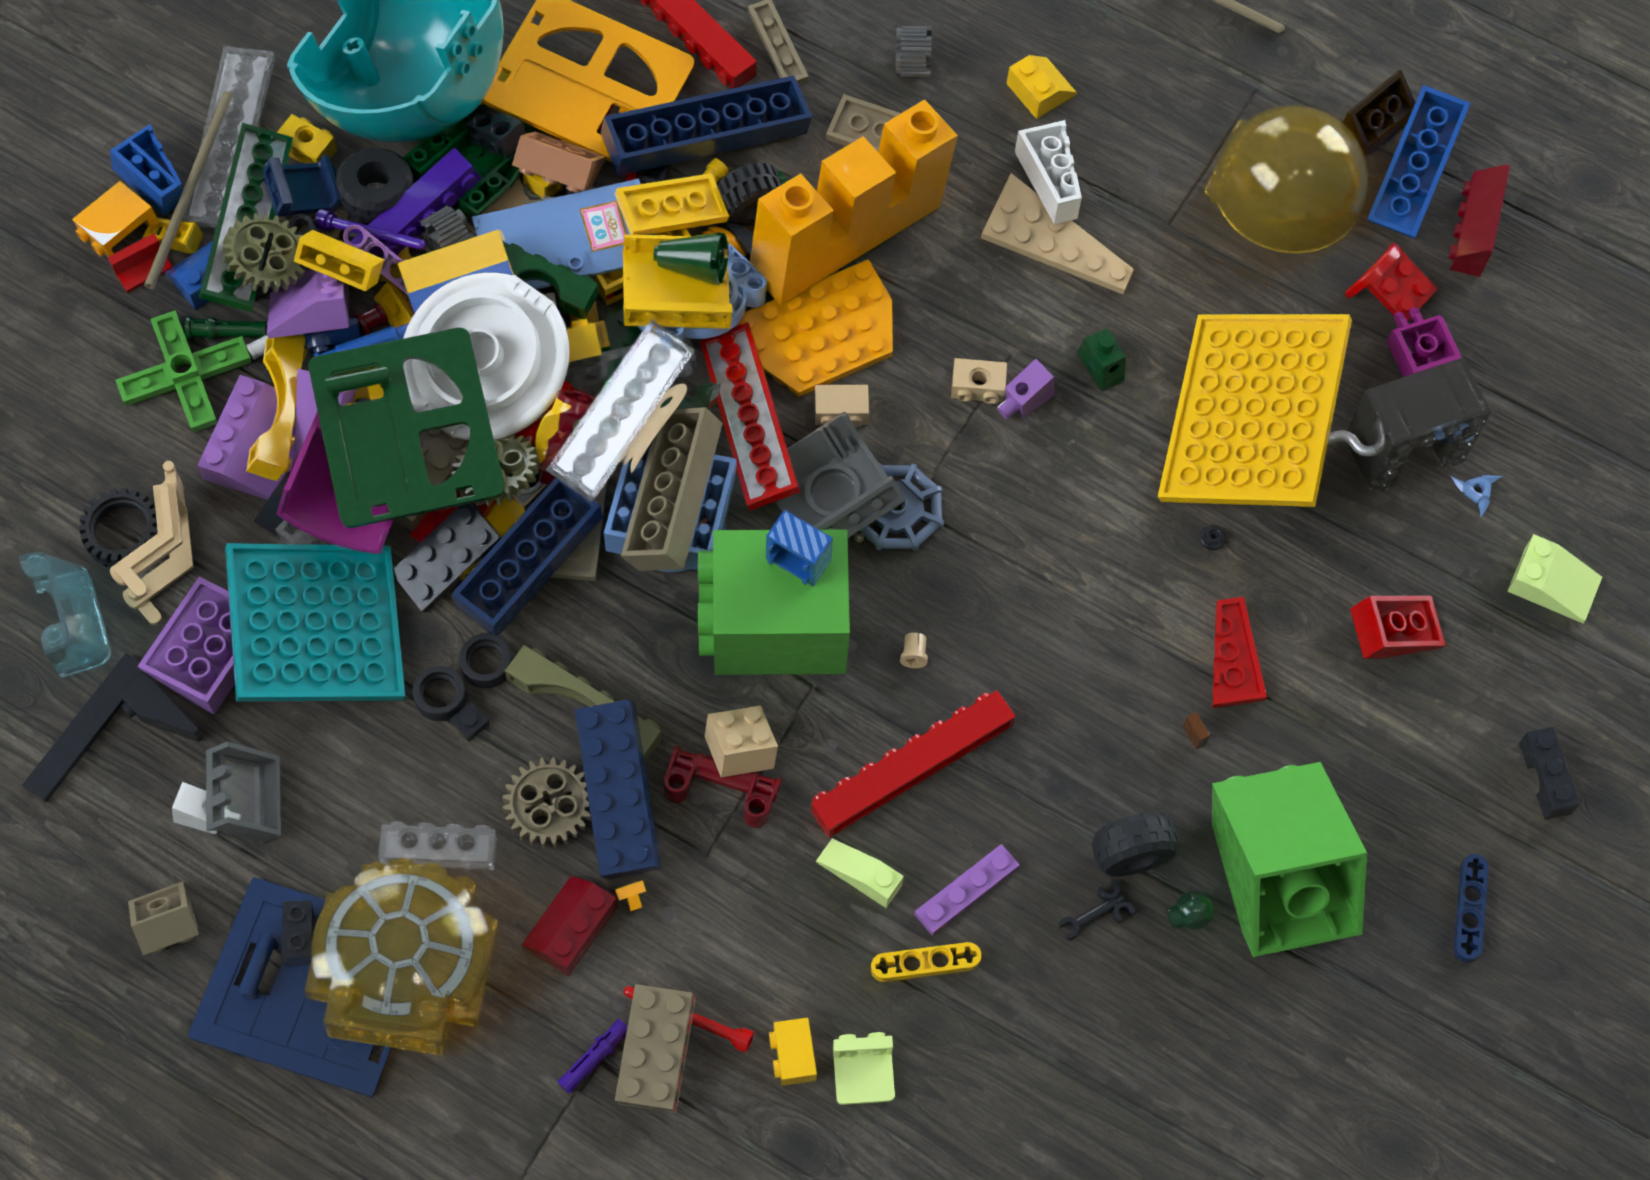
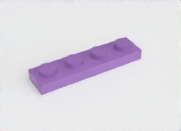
(966, 889)

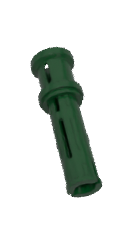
(216, 328)

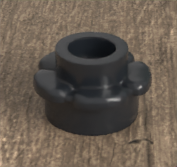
(1208, 542)

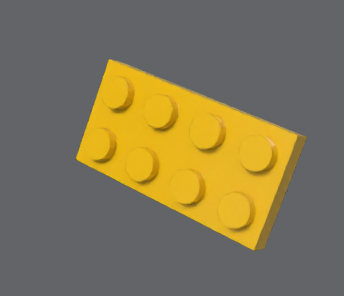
(671, 205)

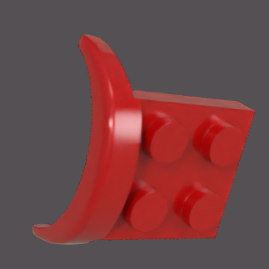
(1395, 282)

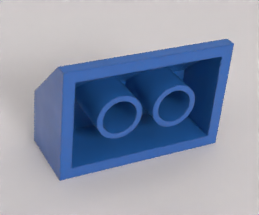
(189, 275)

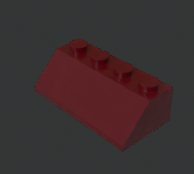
(1478, 220)

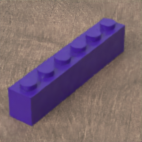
(432, 192)

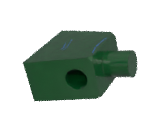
(1100, 355)

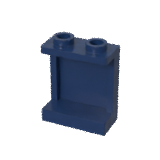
(301, 187)

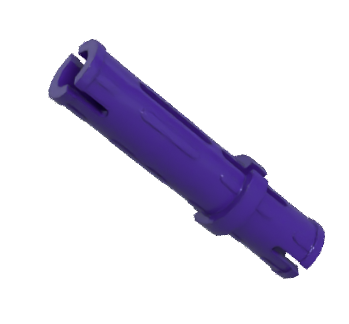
(588, 1061)

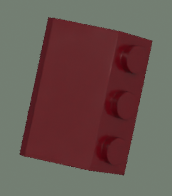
(571, 924)

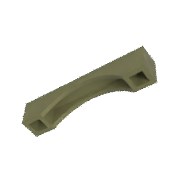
(538, 675)

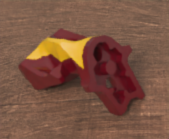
(557, 427)

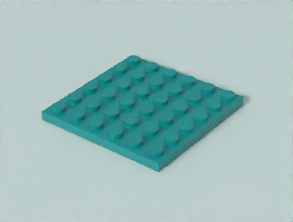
(313, 623)

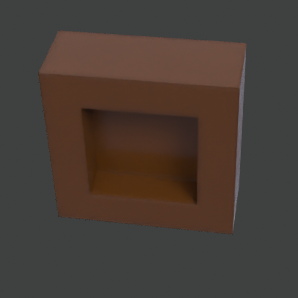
(1196, 730)

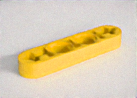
(926, 967)

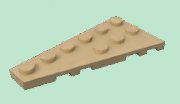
(1026, 228)

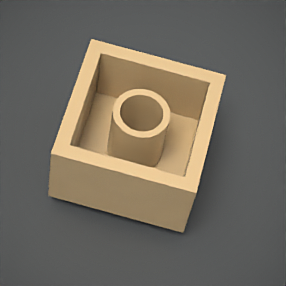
(741, 741)

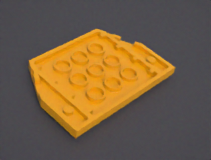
(825, 330)

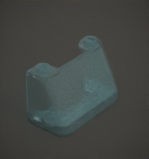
(80, 637)

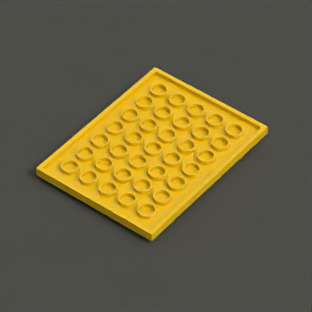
(1256, 409)

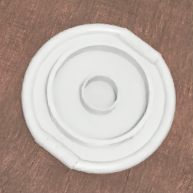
(515, 343)

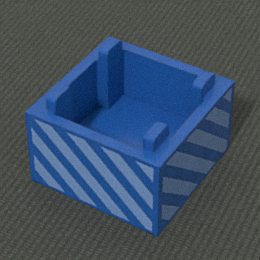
(798, 548)

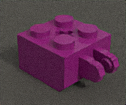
(1421, 344)

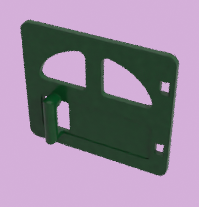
(376, 442)

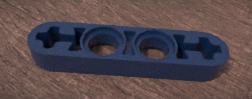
(1473, 908)

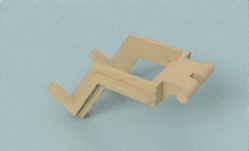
(172, 539)

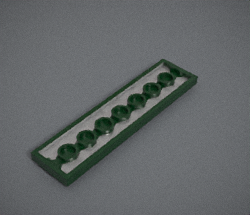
(243, 196)

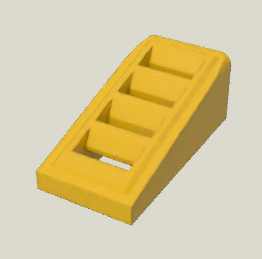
(187, 242)

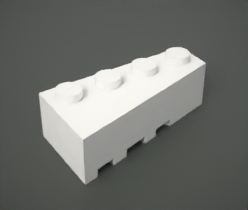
(1050, 167)

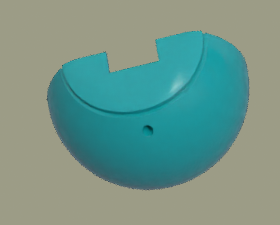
(401, 66)

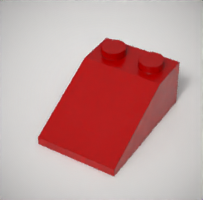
(1396, 625)

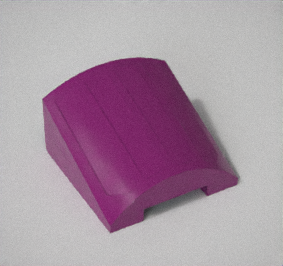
(312, 505)

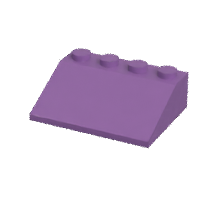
(309, 306)
(245, 418)
(196, 648)

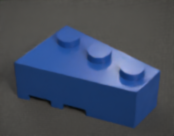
(147, 170)

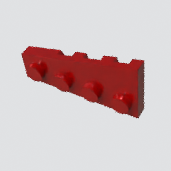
(1236, 663)

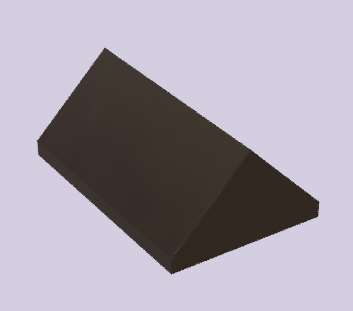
(1381, 113)

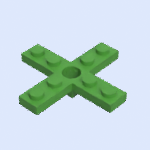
(189, 384)

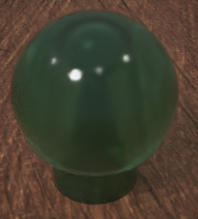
(1191, 911)

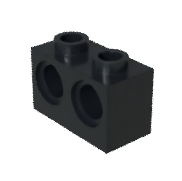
(495, 132)
(297, 932)

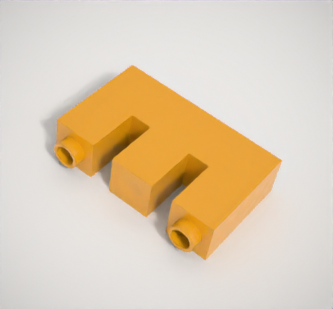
(857, 202)

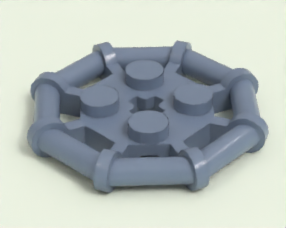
(911, 512)

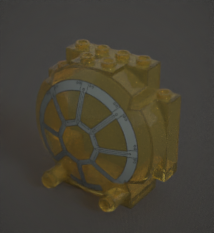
(401, 956)

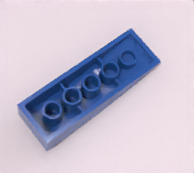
(1418, 161)

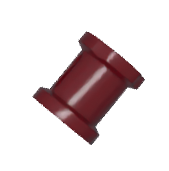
(371, 318)

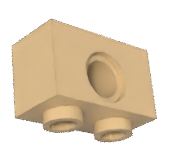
(989, 372)

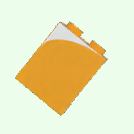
(113, 218)

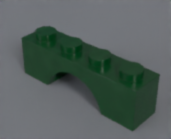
(575, 291)

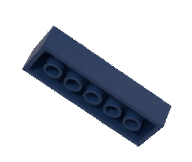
(526, 556)
(618, 789)

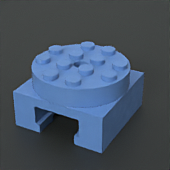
(713, 506)

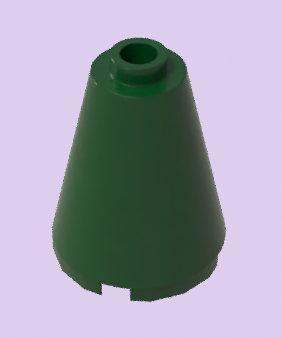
(695, 256)

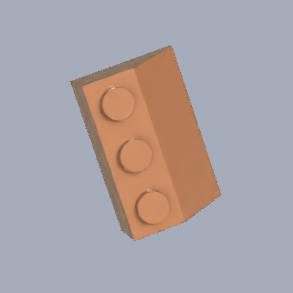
(557, 161)

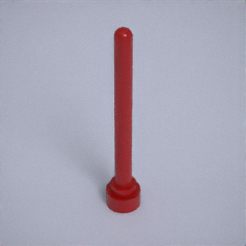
(739, 1038)

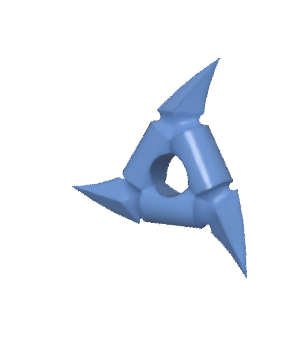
(1481, 498)

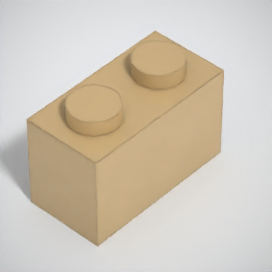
(835, 399)

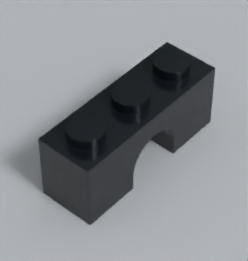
(1556, 789)

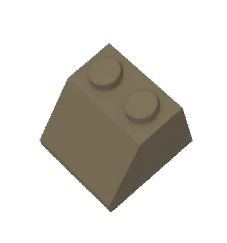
(163, 918)

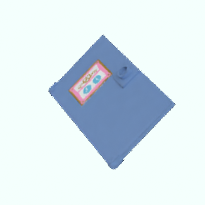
(569, 230)

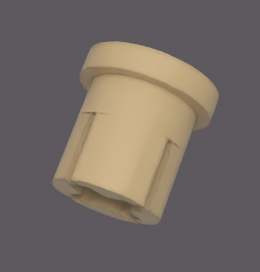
(914, 651)

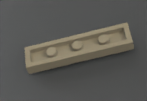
(777, 41)

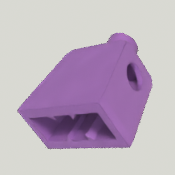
(1028, 391)

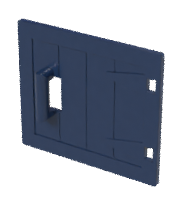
(285, 1025)

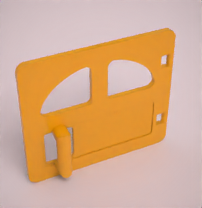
(574, 98)

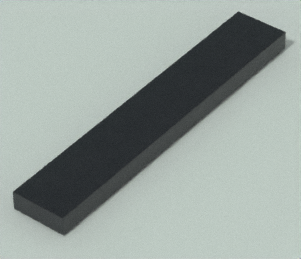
(82, 730)

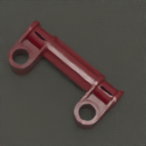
(686, 766)

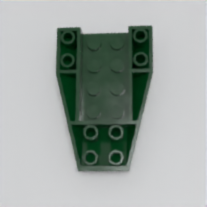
(496, 171)

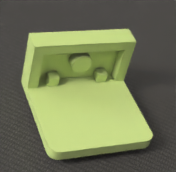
(863, 1069)

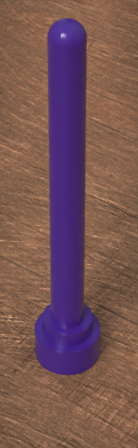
(327, 221)

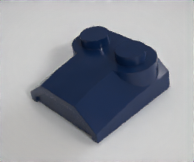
(327, 340)

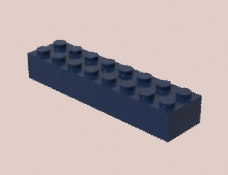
(705, 125)

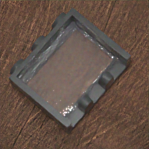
(243, 792)

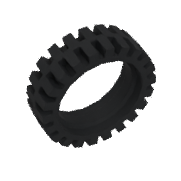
(106, 504)

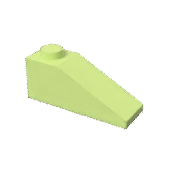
(861, 871)

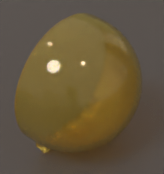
(1290, 179)

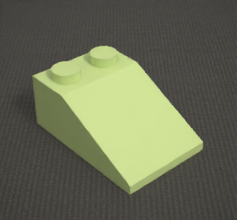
(1555, 579)

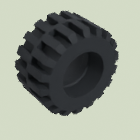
(743, 189)

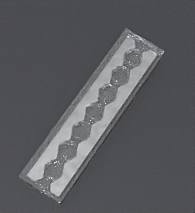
(247, 77)
(620, 411)

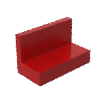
(135, 261)

